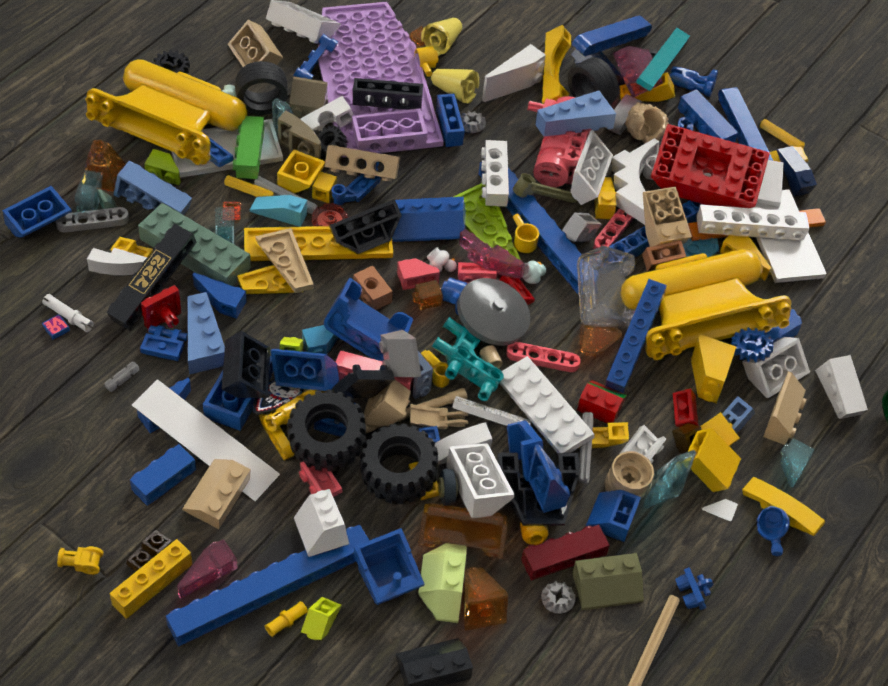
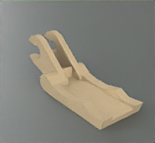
(430, 416)

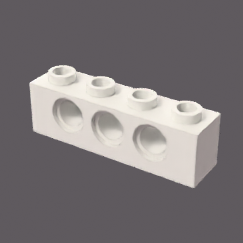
(496, 173)

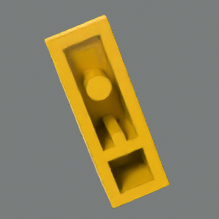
(657, 94)
(606, 201)
(734, 243)

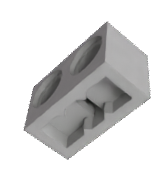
(581, 227)

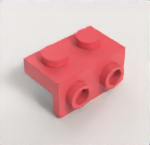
(470, 271)
(319, 479)

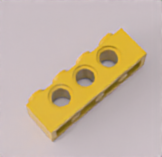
(151, 578)

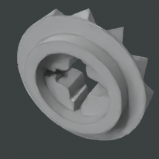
(473, 127)
(562, 605)

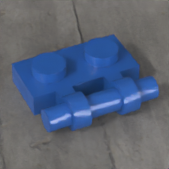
(163, 347)

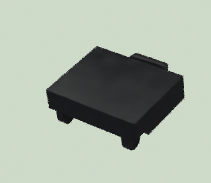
(364, 382)

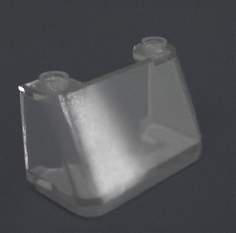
(599, 286)

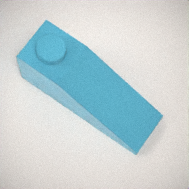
(281, 208)

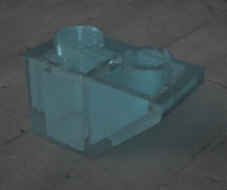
(87, 195)
(225, 223)

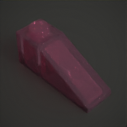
(211, 564)

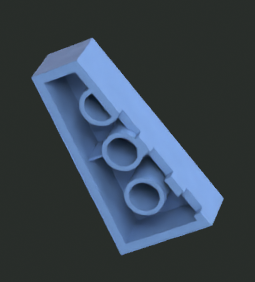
(575, 115)
(149, 190)
(204, 337)

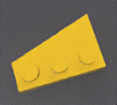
(264, 281)

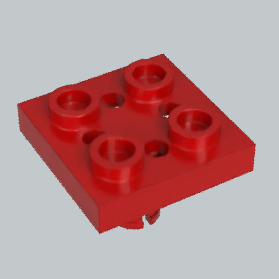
(162, 308)

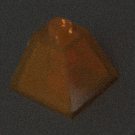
(597, 339)

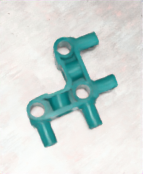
(464, 361)

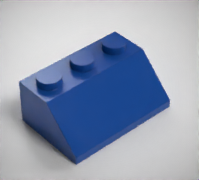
(35, 212)
(304, 370)

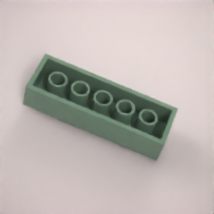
(209, 256)

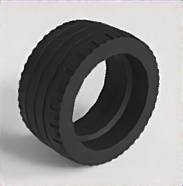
(261, 73)
(600, 75)

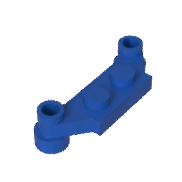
(325, 44)
(356, 190)

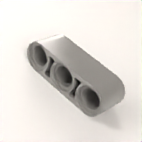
(622, 113)

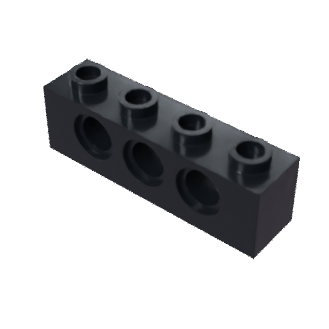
(387, 94)

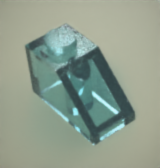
(795, 459)

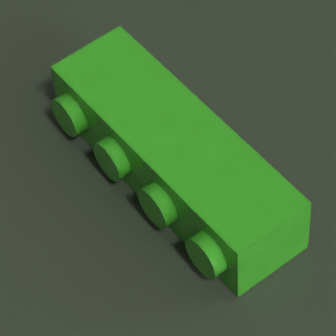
(249, 147)

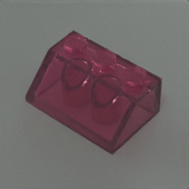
(632, 63)

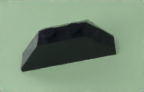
(367, 228)

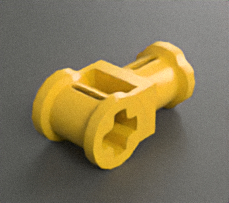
(84, 559)

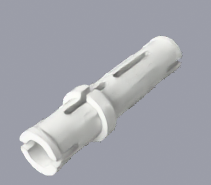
(74, 316)

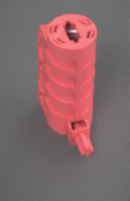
(557, 152)

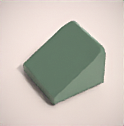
(106, 200)

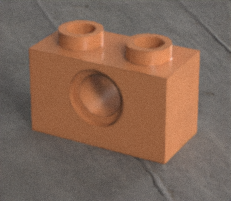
(663, 253)
(374, 288)

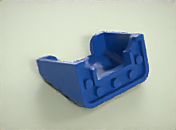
(360, 323)

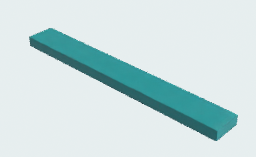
(662, 59)

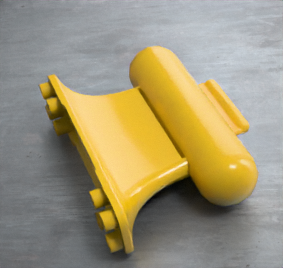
(167, 109)
(706, 299)

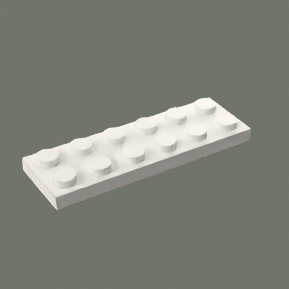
(545, 407)

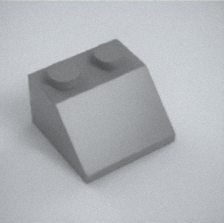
(400, 354)

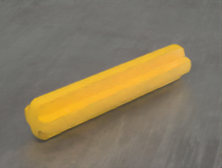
(781, 134)
(247, 187)

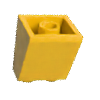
(710, 366)

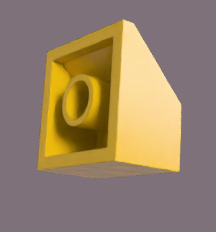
(299, 171)

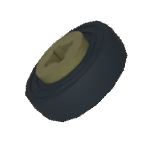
(447, 487)

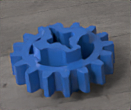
(752, 344)

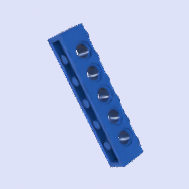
(636, 335)

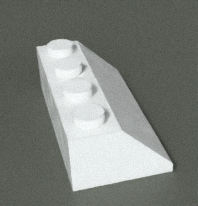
(300, 20)
(590, 169)
(479, 479)

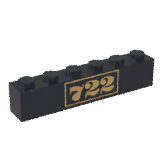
(151, 276)

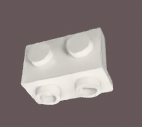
(645, 443)

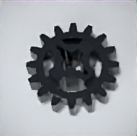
(173, 61)

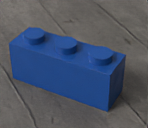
(450, 120)
(162, 474)

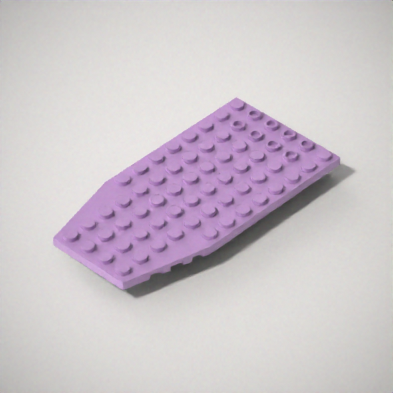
(377, 49)

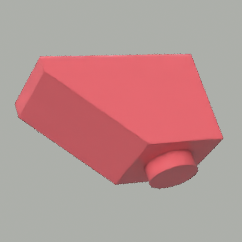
(415, 272)

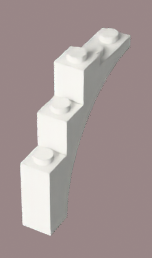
(627, 178)

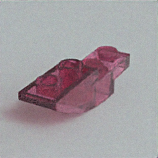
(491, 258)

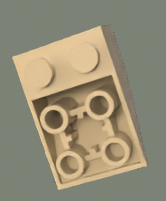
(664, 217)

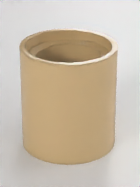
(490, 355)

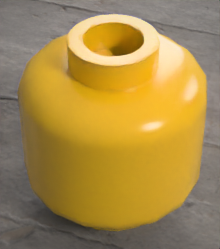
(534, 534)

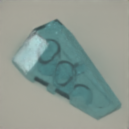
(669, 479)

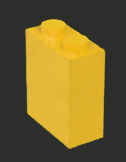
(714, 460)

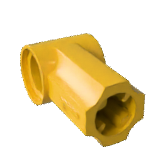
(439, 369)

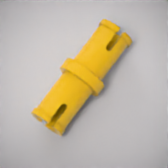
(286, 618)

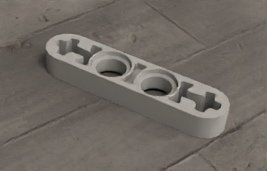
(92, 222)

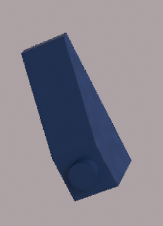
(797, 171)

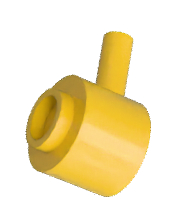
(428, 59)
(525, 236)

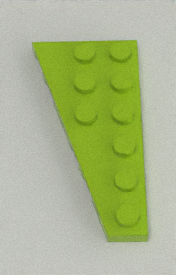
(486, 221)

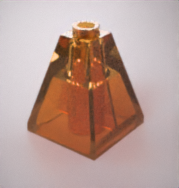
(105, 160)
(484, 600)

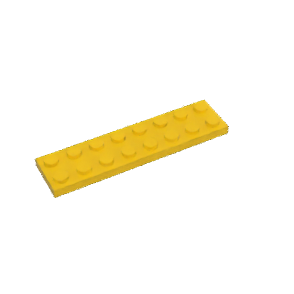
(314, 244)

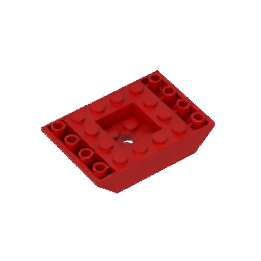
(733, 167)

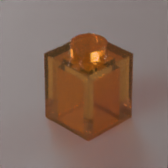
(427, 295)

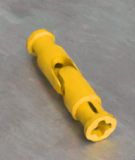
(282, 413)

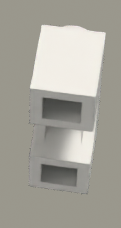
(335, 111)

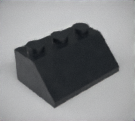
(246, 367)
(435, 664)

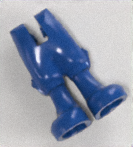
(692, 80)

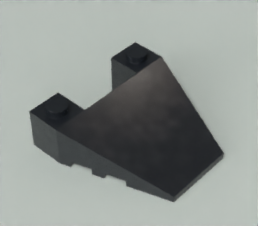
(525, 502)

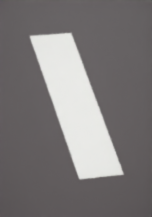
(202, 435)

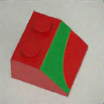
(601, 401)

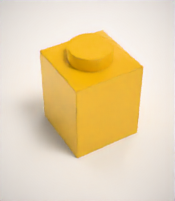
(323, 187)

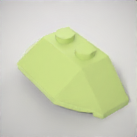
(443, 581)

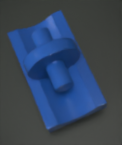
(687, 581)

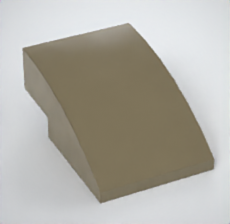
(297, 135)

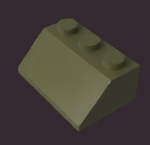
(608, 581)

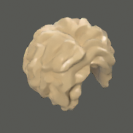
(646, 122)

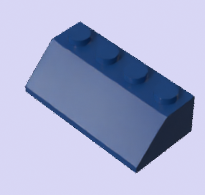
(430, 219)

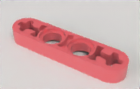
(613, 227)
(544, 353)

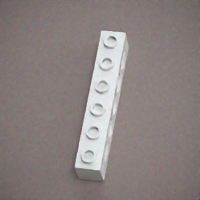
(752, 222)

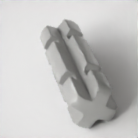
(122, 376)

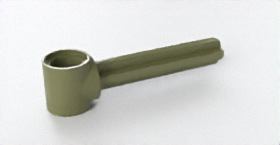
(527, 185)

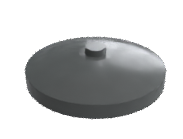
(493, 311)

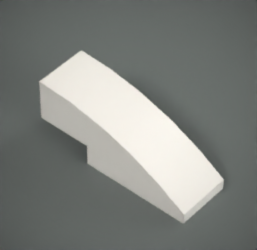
(114, 263)
(473, 435)

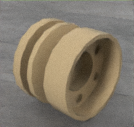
(630, 473)

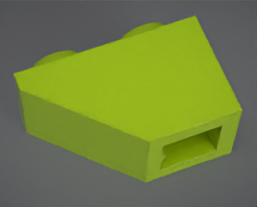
(163, 167)

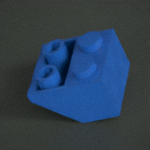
(614, 513)

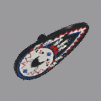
(276, 398)

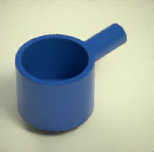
(451, 290)

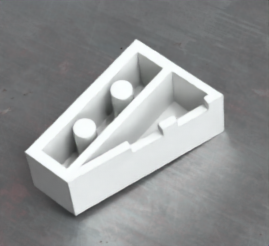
(842, 386)

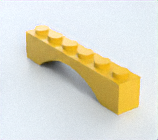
(556, 46)

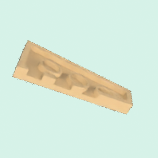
(287, 258)

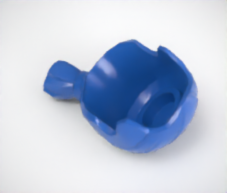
(773, 525)

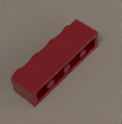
(563, 552)

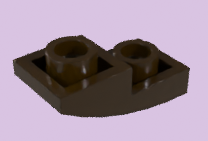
(149, 549)

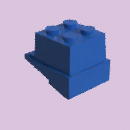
(388, 566)

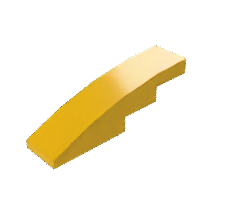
(799, 514)

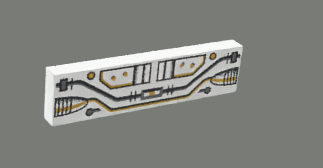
(486, 412)

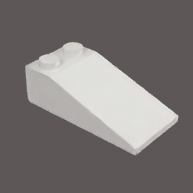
(515, 74)

